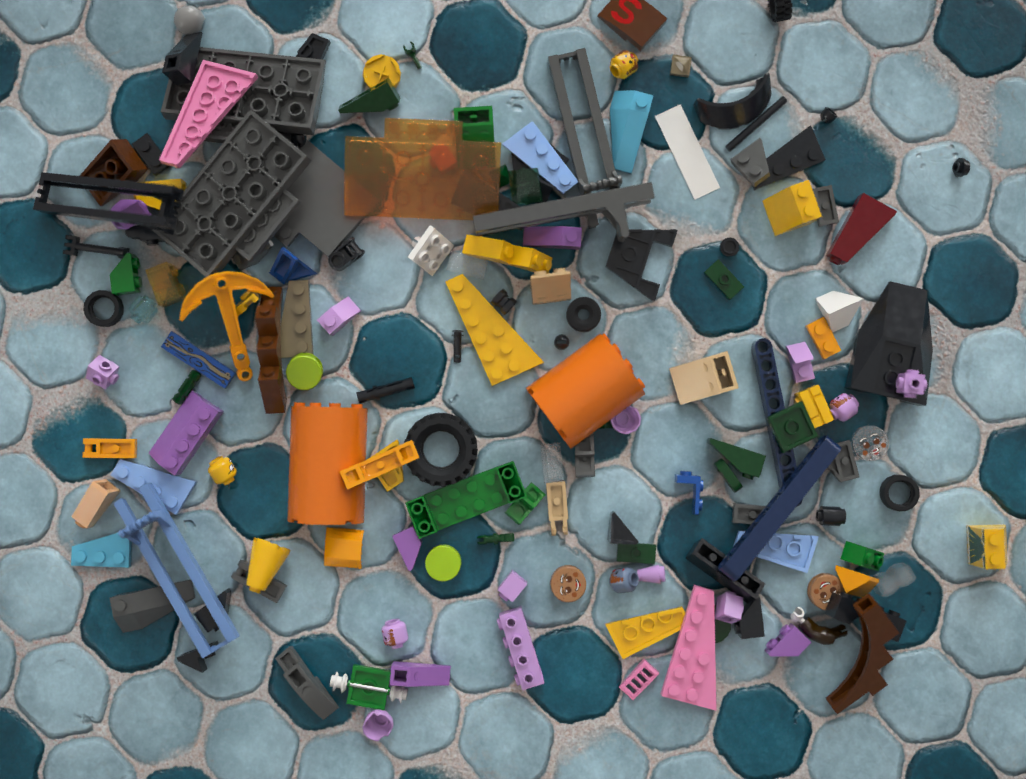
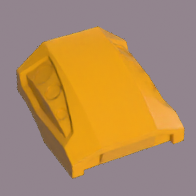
(343, 547)

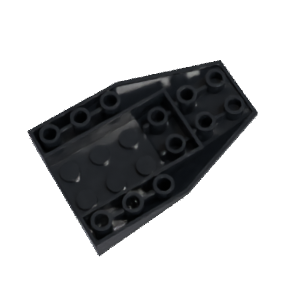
(892, 341)

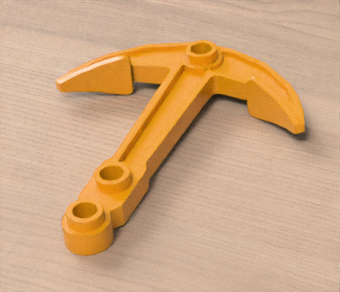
(224, 296)

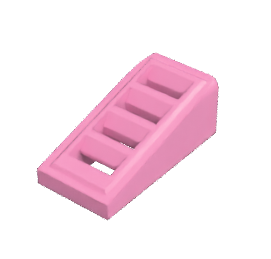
(633, 675)

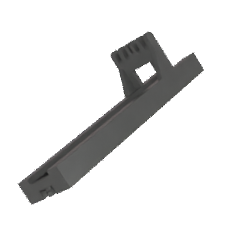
(613, 179)
(609, 203)

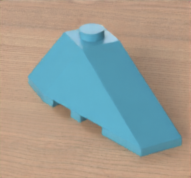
(628, 119)

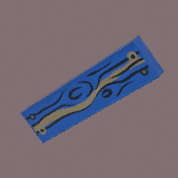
(198, 359)

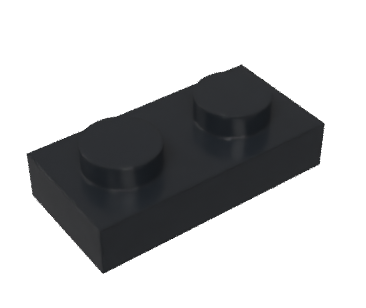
(150, 153)

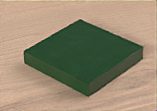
(792, 427)

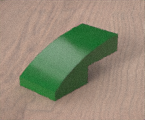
(520, 509)

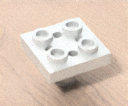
(430, 250)

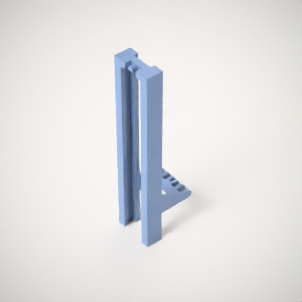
(135, 533)

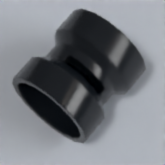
(502, 301)

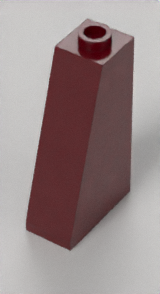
(860, 225)

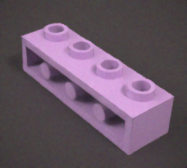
(521, 648)

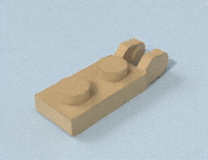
(557, 505)

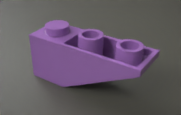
(419, 674)

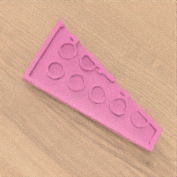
(207, 103)
(693, 664)

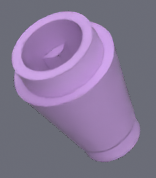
(652, 574)

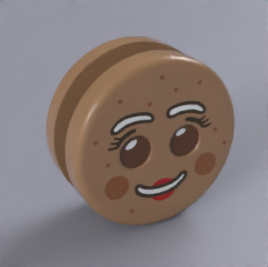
(568, 583)
(821, 588)

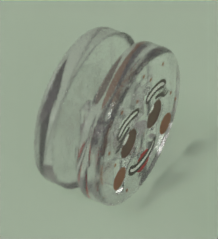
(869, 443)

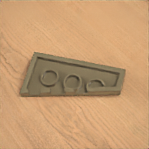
(296, 320)

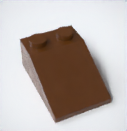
(115, 162)

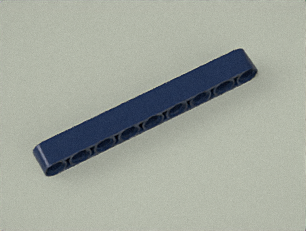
(766, 396)
(779, 508)

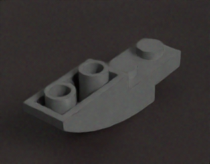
(305, 684)

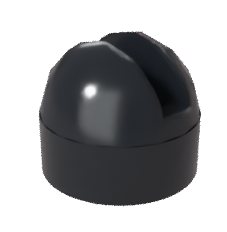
(829, 114)
(298, 138)
(561, 346)

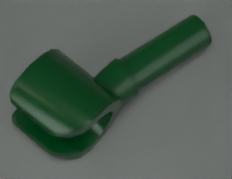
(411, 53)

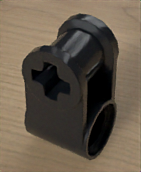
(346, 254)

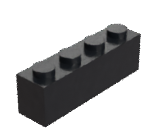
(708, 559)

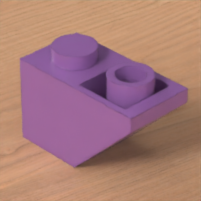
(129, 206)
(788, 643)

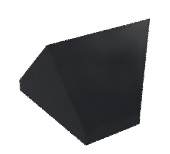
(618, 532)

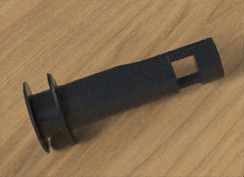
(457, 345)

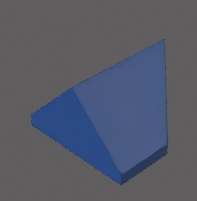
(289, 267)

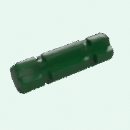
(186, 387)

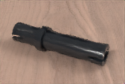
(385, 390)

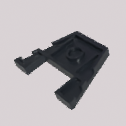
(629, 257)

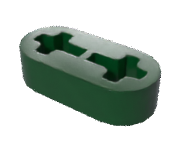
(728, 475)

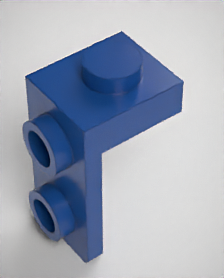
(687, 477)

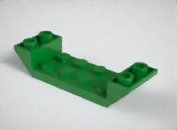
(465, 499)

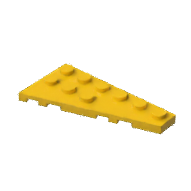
(496, 342)

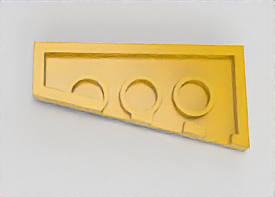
(642, 631)

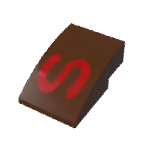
(633, 20)

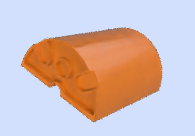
(586, 389)

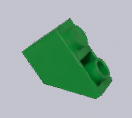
(125, 276)
(862, 556)

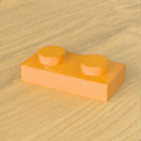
(823, 338)

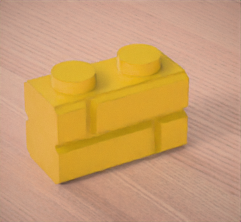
(815, 405)

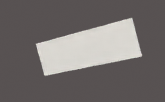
(687, 152)

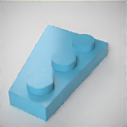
(103, 552)

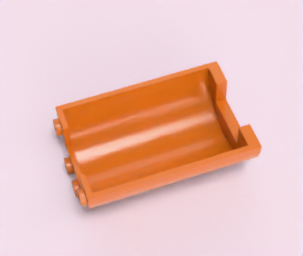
(320, 447)

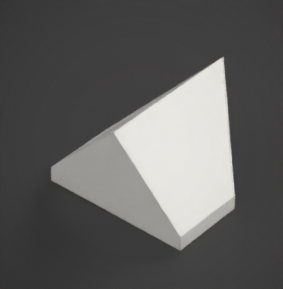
(838, 308)

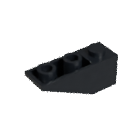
(182, 59)

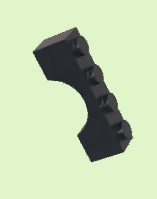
(841, 608)

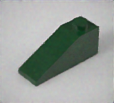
(376, 99)
(741, 459)

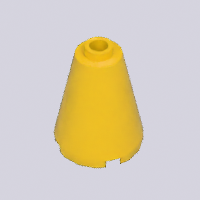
(264, 563)

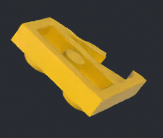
(247, 299)

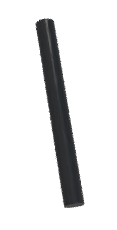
(755, 124)

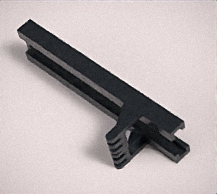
(165, 193)

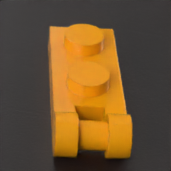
(110, 448)

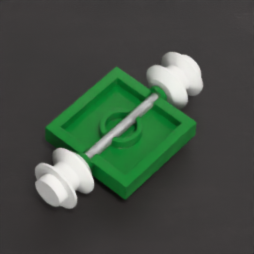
(368, 687)

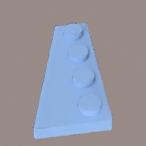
(788, 550)

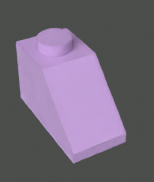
(338, 316)

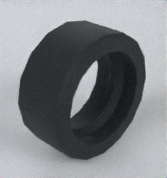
(90, 301)
(914, 493)

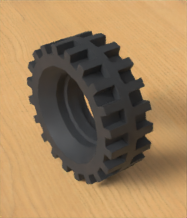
(467, 449)

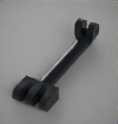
(75, 246)

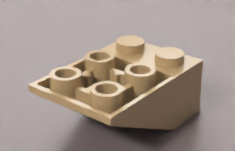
(551, 286)
(703, 378)

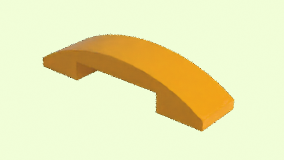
(379, 464)

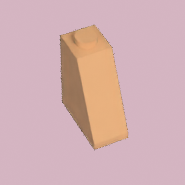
(95, 503)

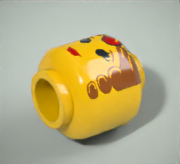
(624, 64)

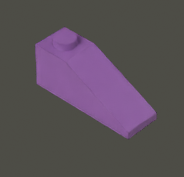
(553, 237)

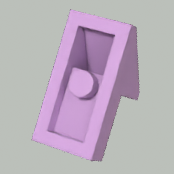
(800, 362)

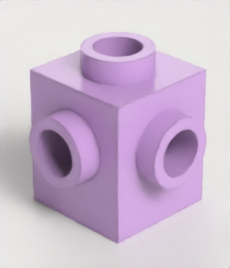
(102, 372)
(904, 383)

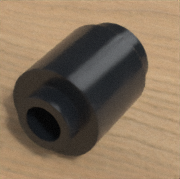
(831, 516)

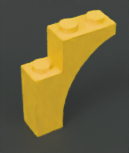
(506, 253)

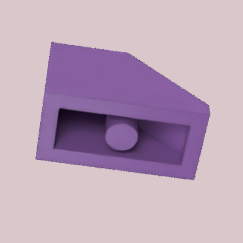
(408, 545)

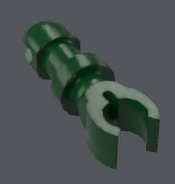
(495, 538)

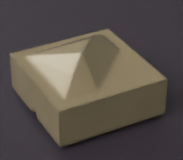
(680, 66)

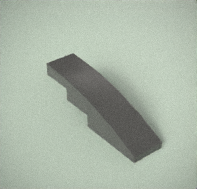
(585, 457)

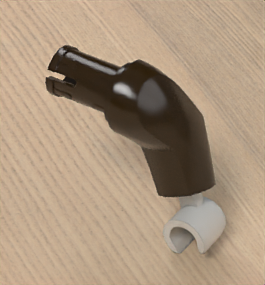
(815, 632)

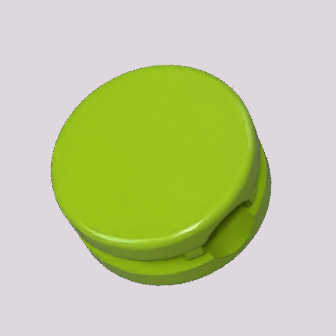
(304, 371)
(443, 562)

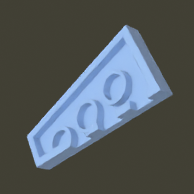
(537, 152)
(171, 488)

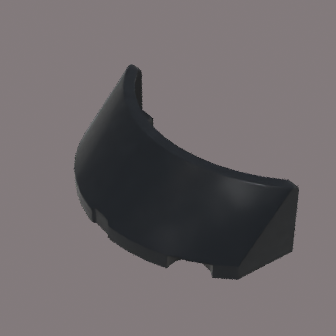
(736, 113)

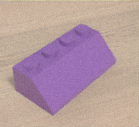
(185, 433)

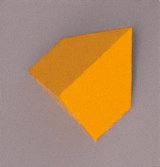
(855, 582)

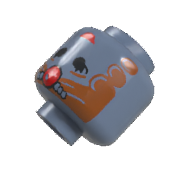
(624, 580)

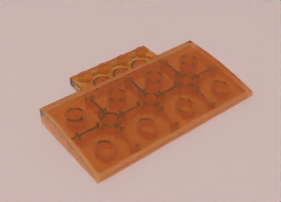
(421, 172)

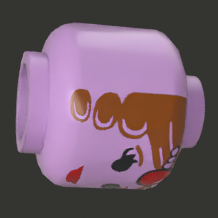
(844, 407)
(394, 633)

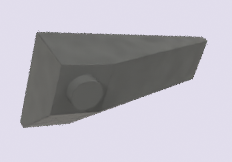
(142, 607)

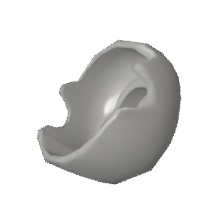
(188, 20)

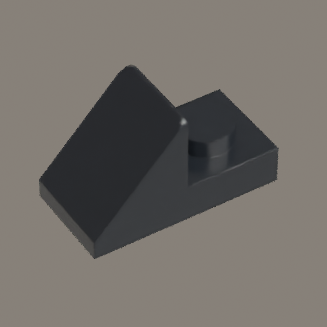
(194, 660)

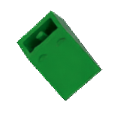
(476, 123)

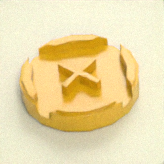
(380, 68)

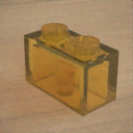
(165, 284)

